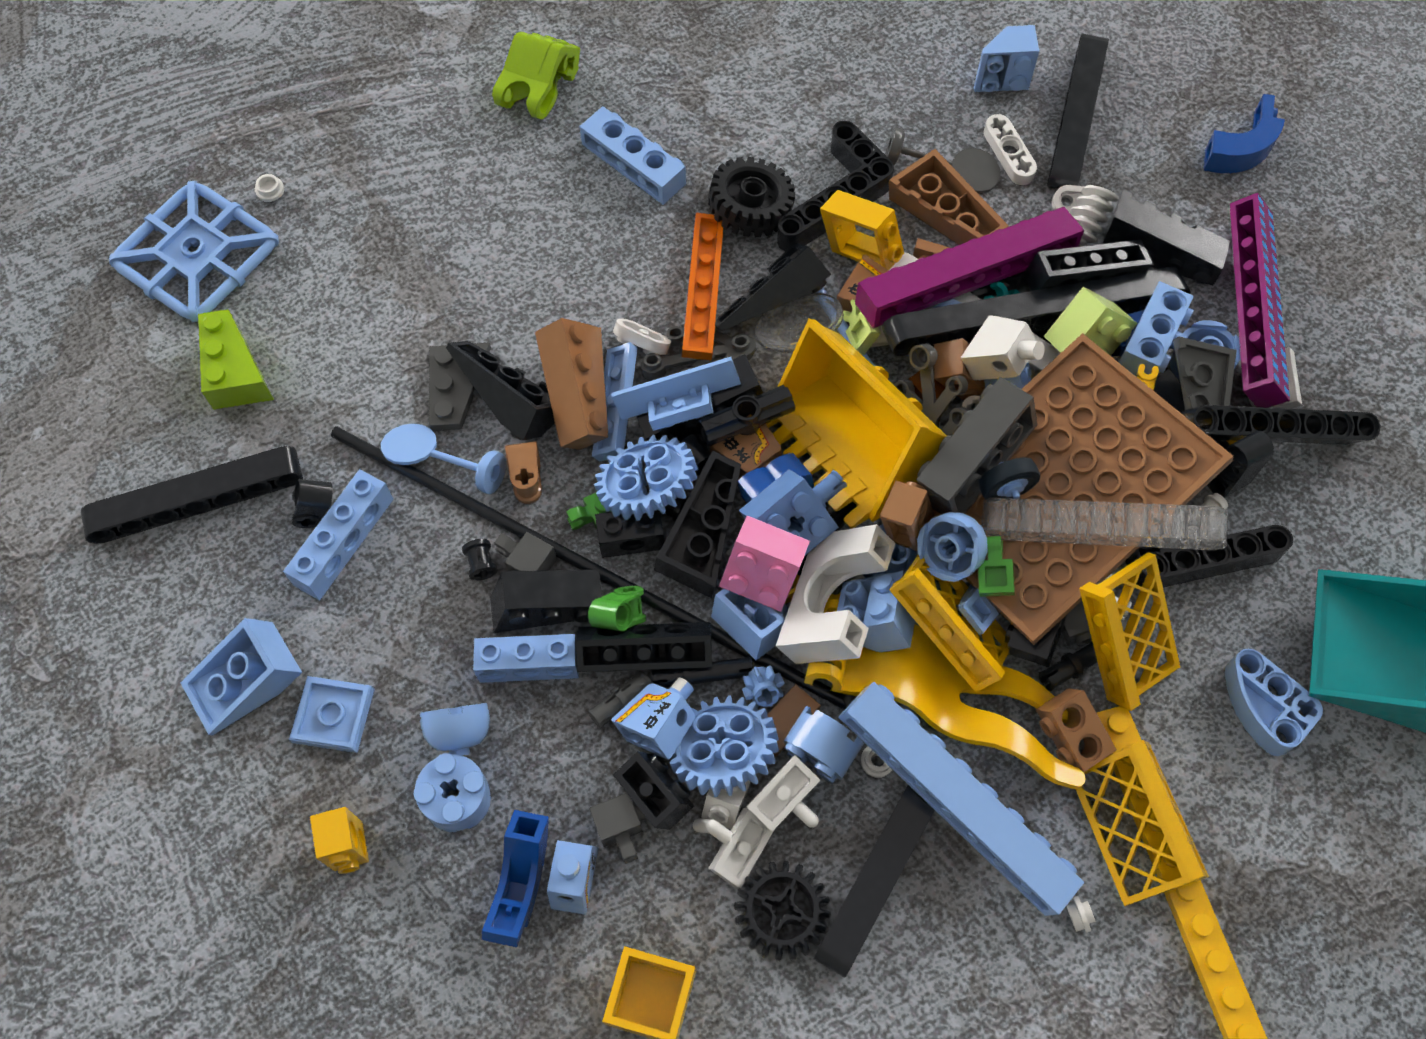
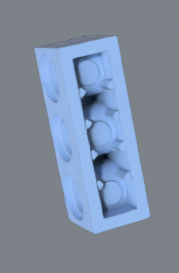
(1157, 319)
(525, 658)

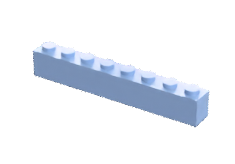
(962, 800)

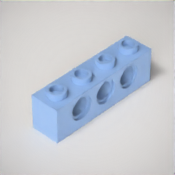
(633, 155)
(338, 534)

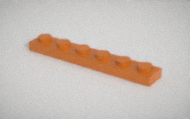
(703, 288)

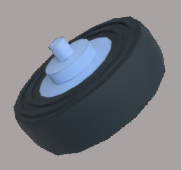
(1009, 479)

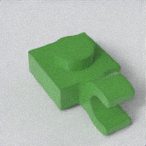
(581, 515)
(996, 573)

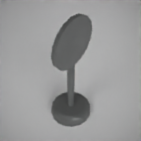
(973, 164)

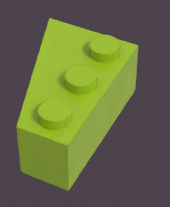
(227, 364)

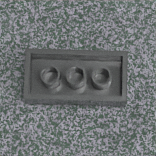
(981, 442)

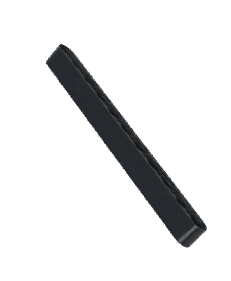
(1036, 308)

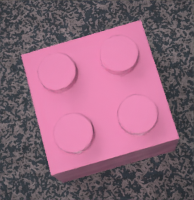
(764, 563)

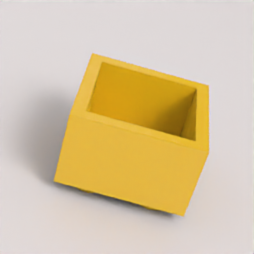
(649, 995)

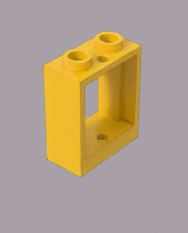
(845, 212)

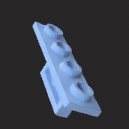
(677, 396)

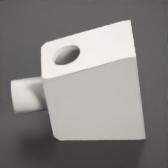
(1001, 349)

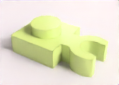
(860, 331)

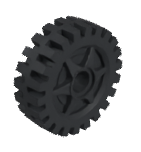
(750, 196)

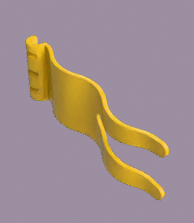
(932, 688)

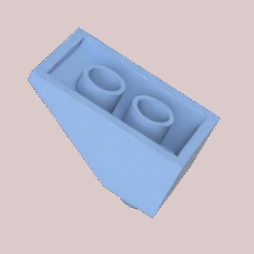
(240, 674)

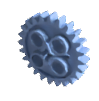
(667, 471)
(725, 747)

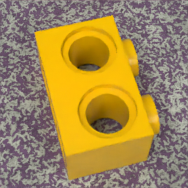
(339, 840)

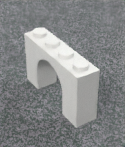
(838, 635)

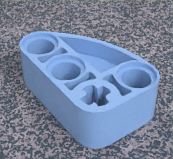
(1264, 712)

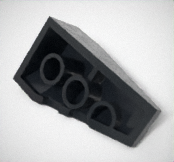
(790, 278)
(512, 398)

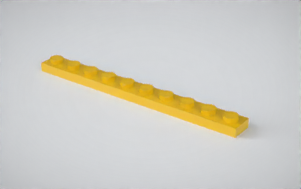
(1189, 906)

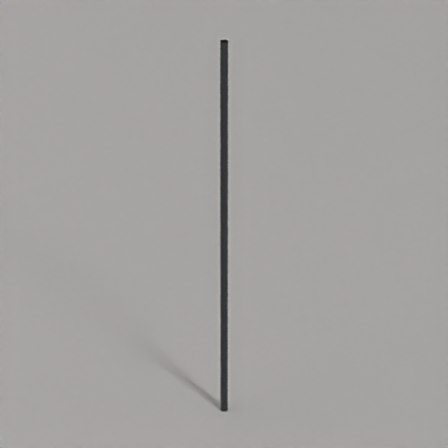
(581, 562)

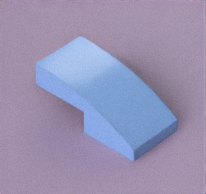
(977, 610)

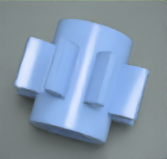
(763, 686)

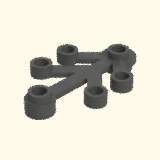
(655, 367)
(931, 407)

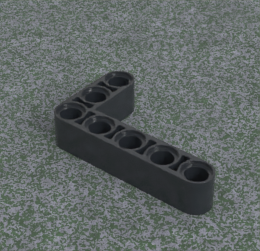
(867, 179)
(1248, 453)
(1228, 559)

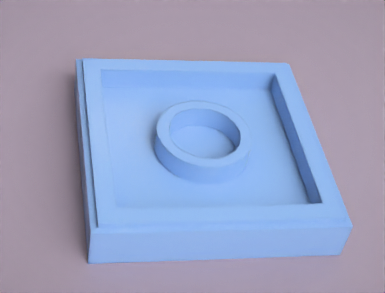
(332, 714)

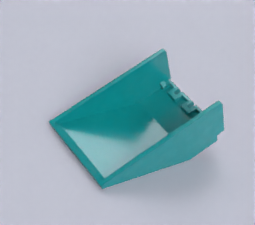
(1371, 645)

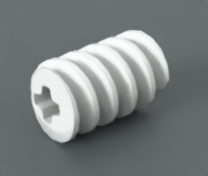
(1090, 209)

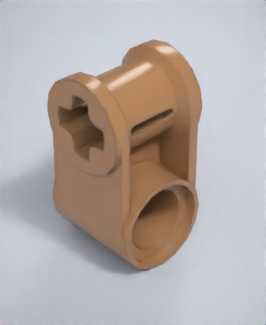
(524, 468)

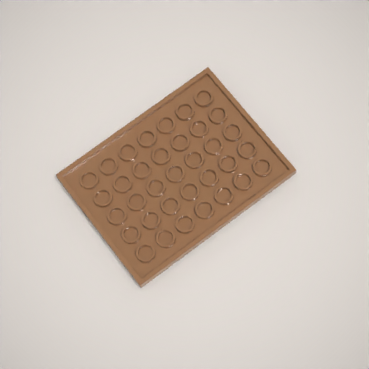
(1095, 442)

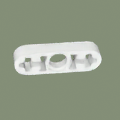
(1007, 160)

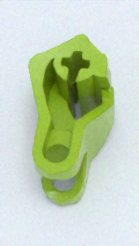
(533, 72)

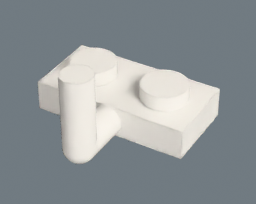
(785, 794)
(739, 848)

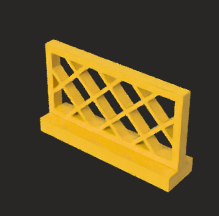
(955, 637)
(1112, 642)
(1168, 817)

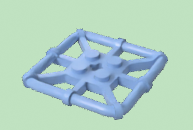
(194, 265)

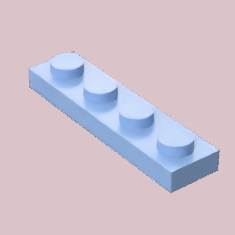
(618, 376)

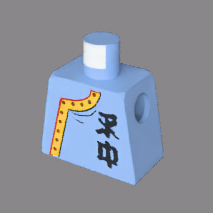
(657, 718)
(571, 876)

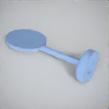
(416, 442)

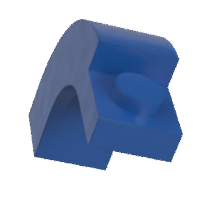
(1243, 151)
(519, 879)

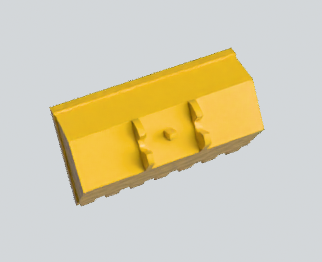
(852, 422)

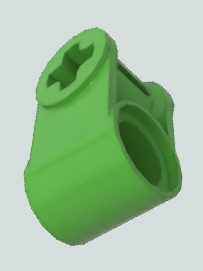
(618, 609)

